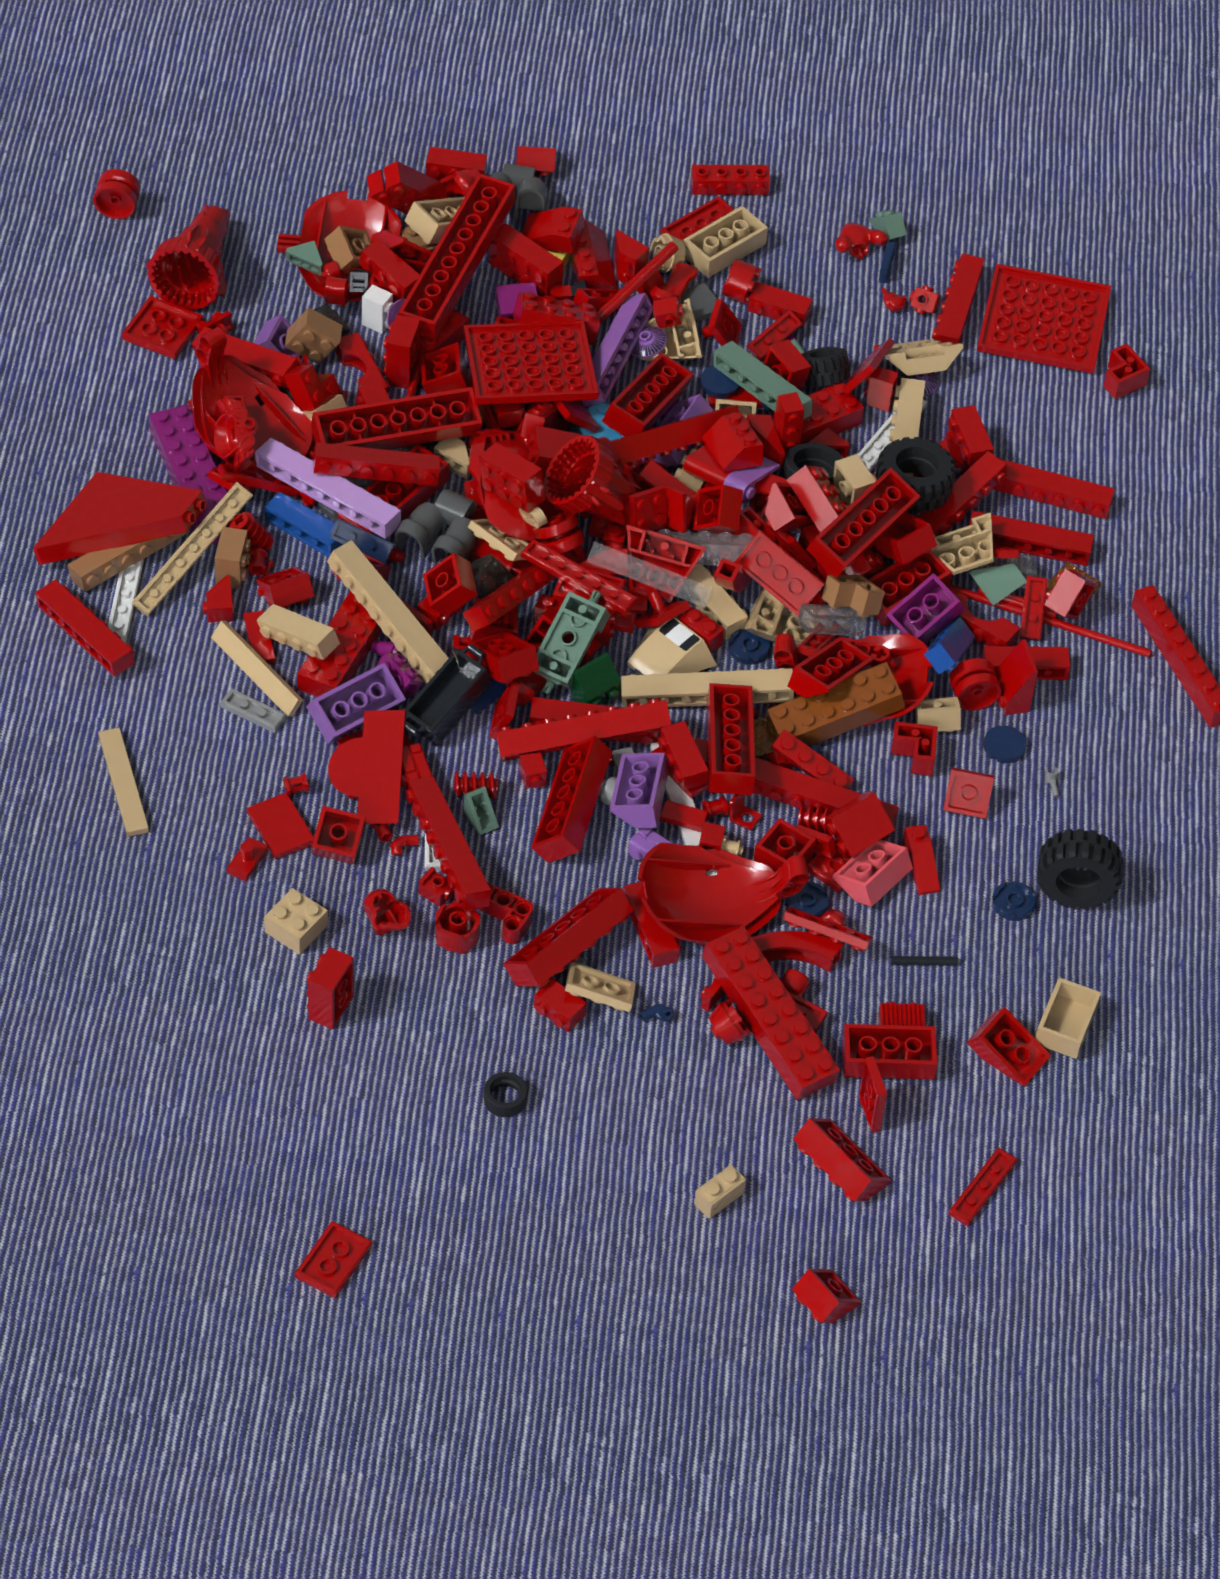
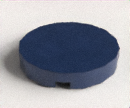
(718, 384)
(748, 647)
(1004, 744)
(810, 899)
(1014, 901)

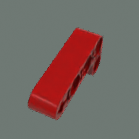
(512, 910)

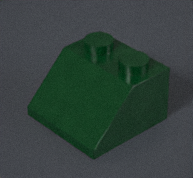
(596, 682)

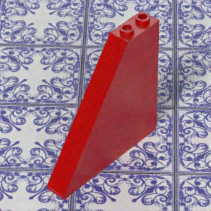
(119, 513)

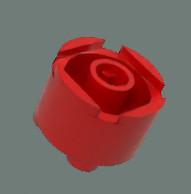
(741, 281)
(456, 928)

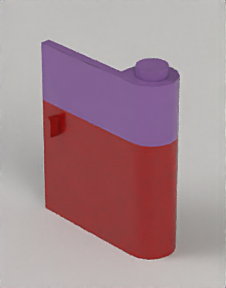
(704, 466)

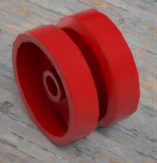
(116, 194)
(560, 532)
(975, 684)

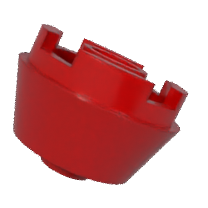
(728, 1023)

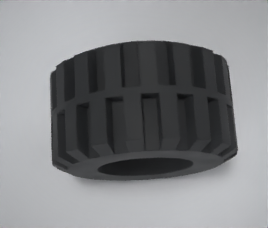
(828, 367)

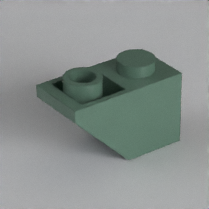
(890, 223)

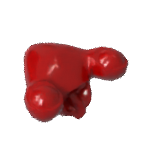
(857, 238)

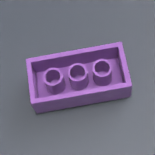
(344, 706)

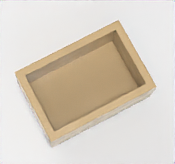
(1067, 1017)

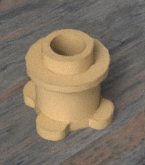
(732, 846)

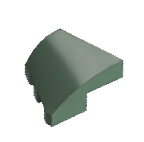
(998, 581)

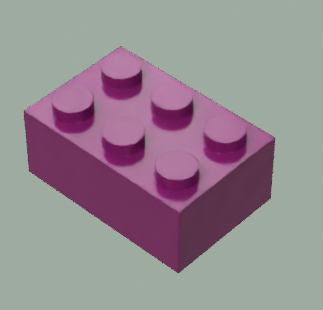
(926, 610)

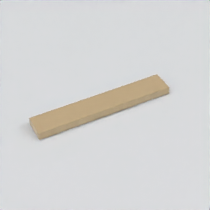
(257, 668)
(123, 782)

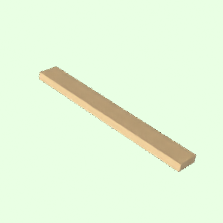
(192, 549)

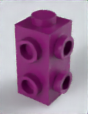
(403, 674)

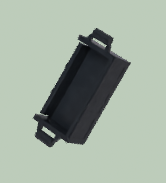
(447, 696)

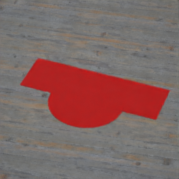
(372, 766)

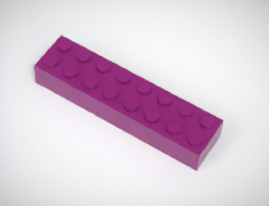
(185, 455)

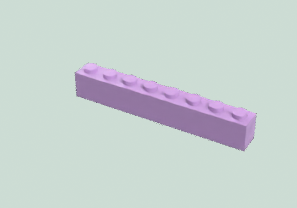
(329, 490)

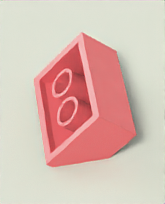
(874, 871)

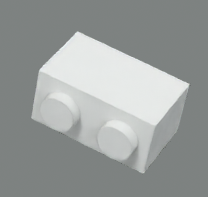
(375, 307)

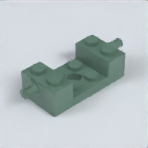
(561, 659)

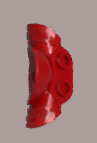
(235, 433)

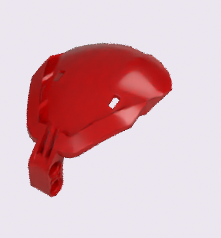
(323, 218)
(228, 375)
(498, 511)
(907, 665)
(708, 907)

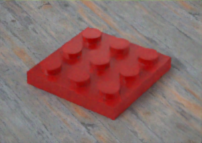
(162, 327)

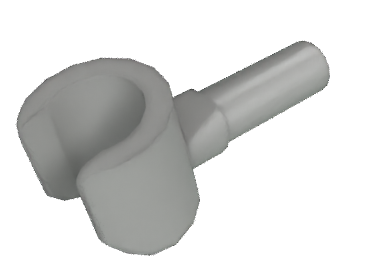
(1052, 778)

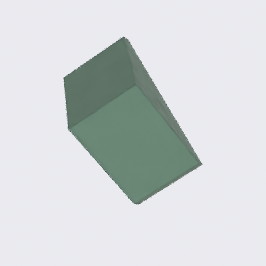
(306, 257)
(480, 811)

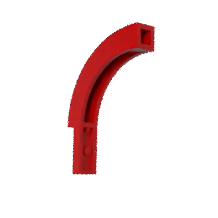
(731, 574)
(785, 946)

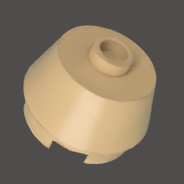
(660, 242)

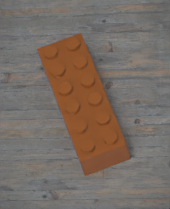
(846, 707)

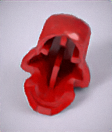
(386, 912)

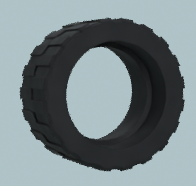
(812, 455)

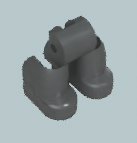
(530, 190)
(429, 518)

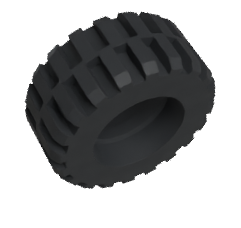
(925, 459)
(1080, 850)

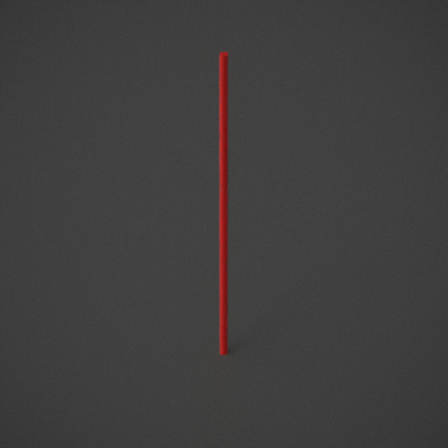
(1054, 622)

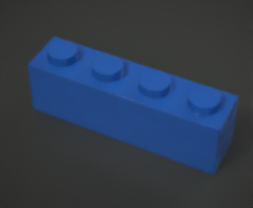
(301, 523)
(950, 646)

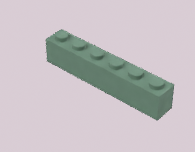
(756, 376)

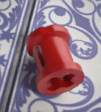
(257, 563)
(303, 786)
(716, 807)

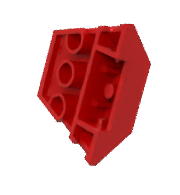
(664, 551)

